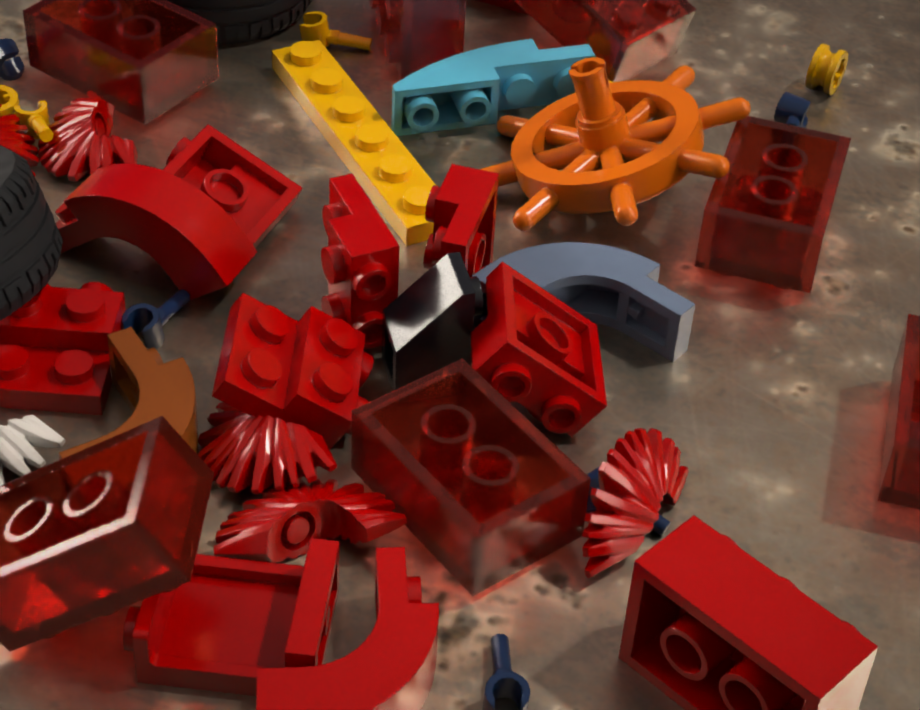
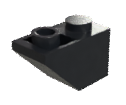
(431, 322)

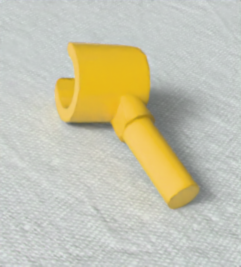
(317, 28)
(36, 121)

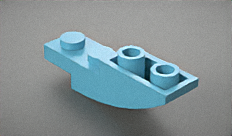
(479, 83)

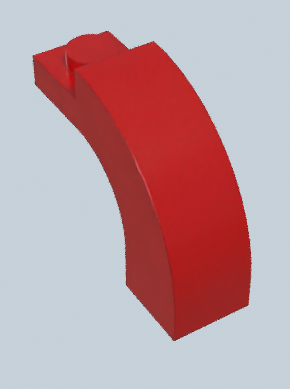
(163, 217)
(386, 671)

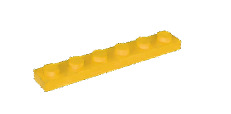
(358, 136)

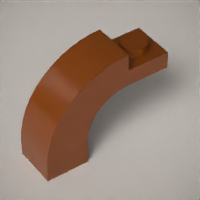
(149, 389)

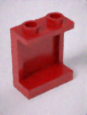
(236, 620)

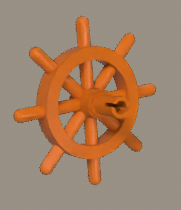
(610, 145)

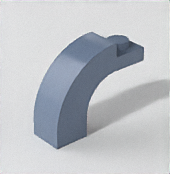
(608, 289)

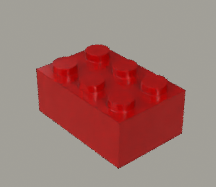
(735, 634)

